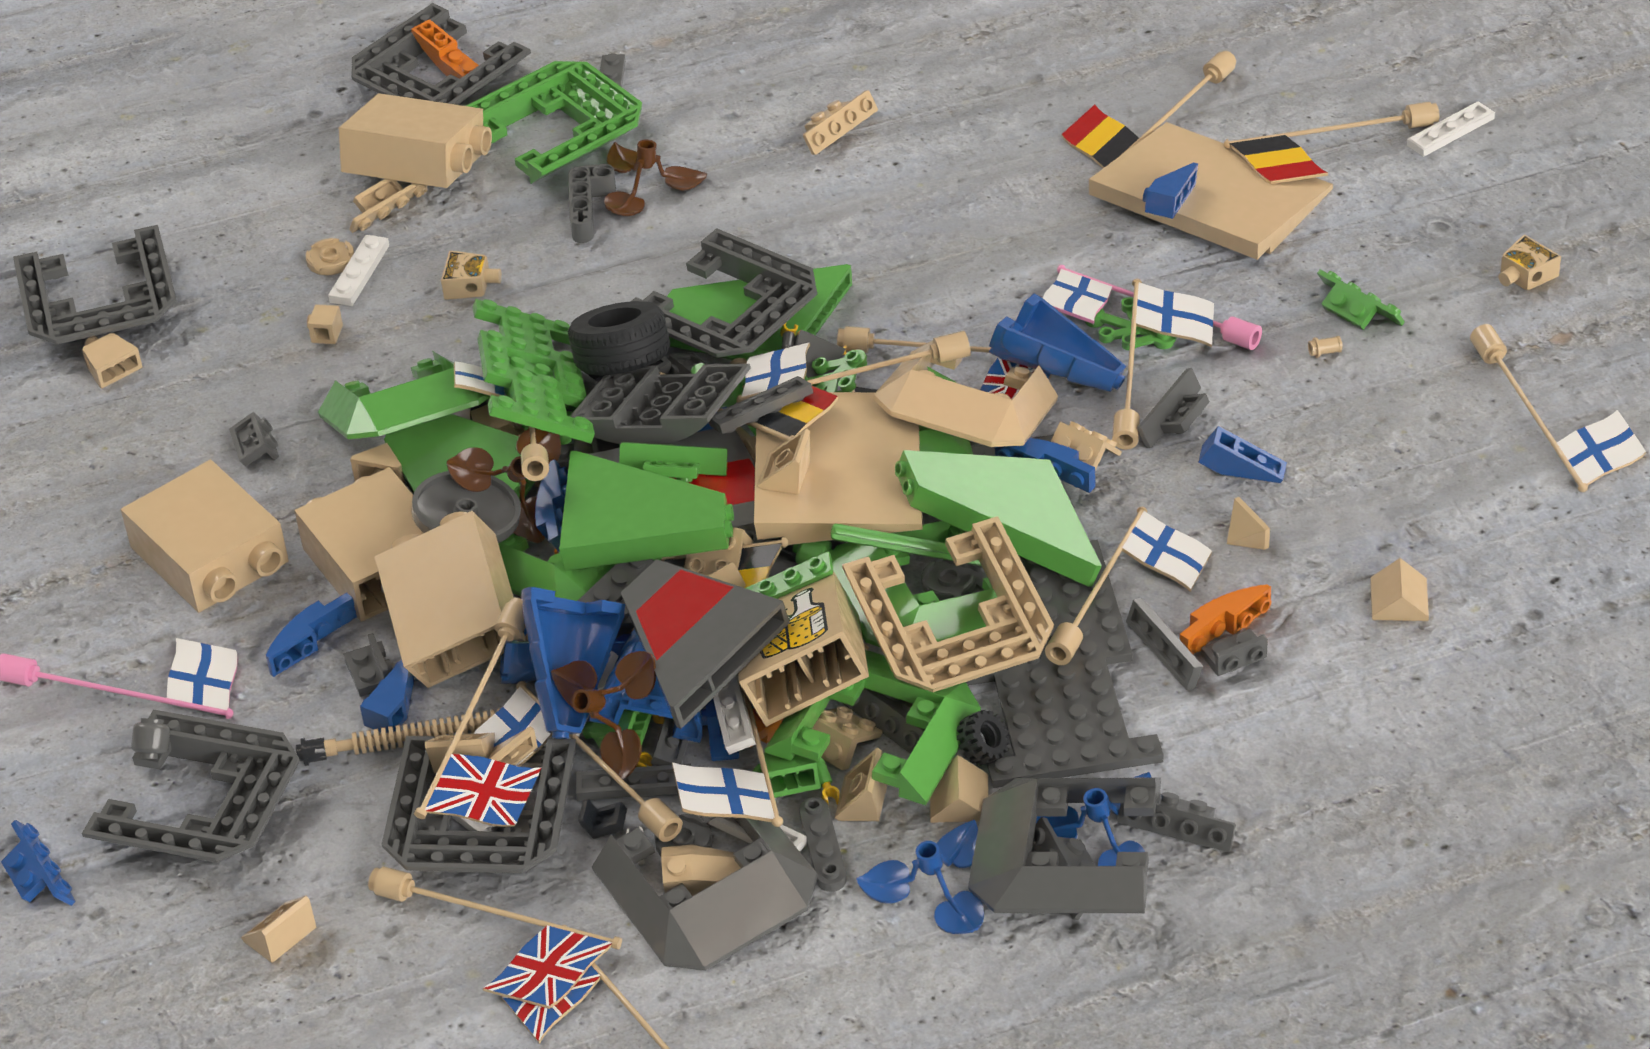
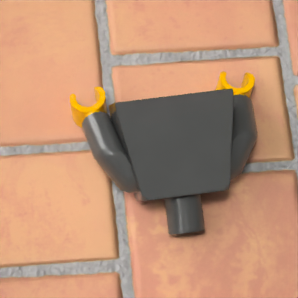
(818, 347)

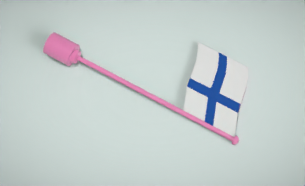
(1085, 297)
(197, 679)

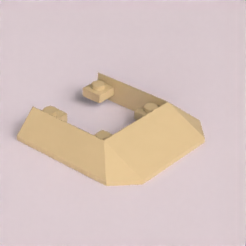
(963, 411)
(1014, 620)

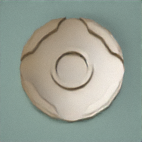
(329, 256)

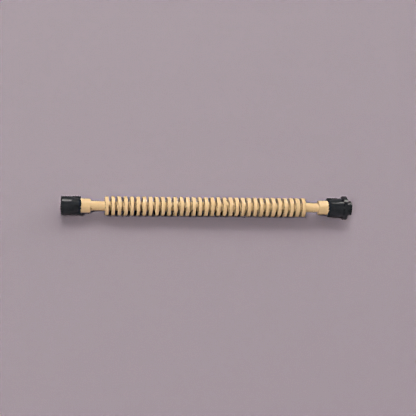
(320, 749)

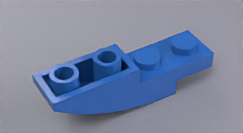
(1064, 460)
(551, 503)
(301, 634)

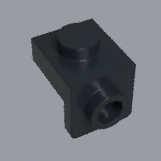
(602, 820)

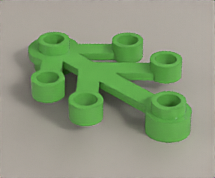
(1107, 334)
(852, 360)

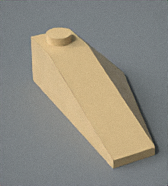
(695, 867)

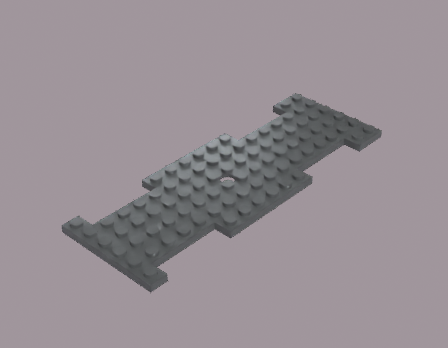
(1068, 714)

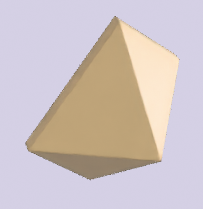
(1247, 527)
(516, 747)

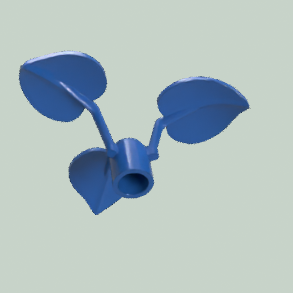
(1098, 809)
(890, 879)

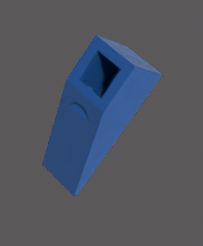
(389, 701)

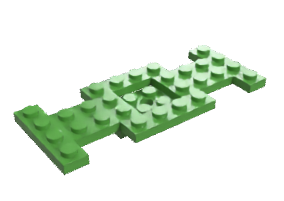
(524, 364)

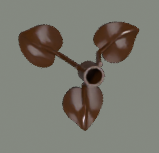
(625, 160)
(474, 467)
(576, 683)

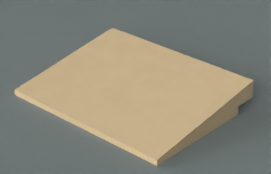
(1229, 198)
(847, 476)

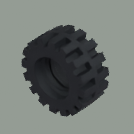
(973, 743)

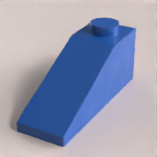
(1170, 191)
(1239, 458)

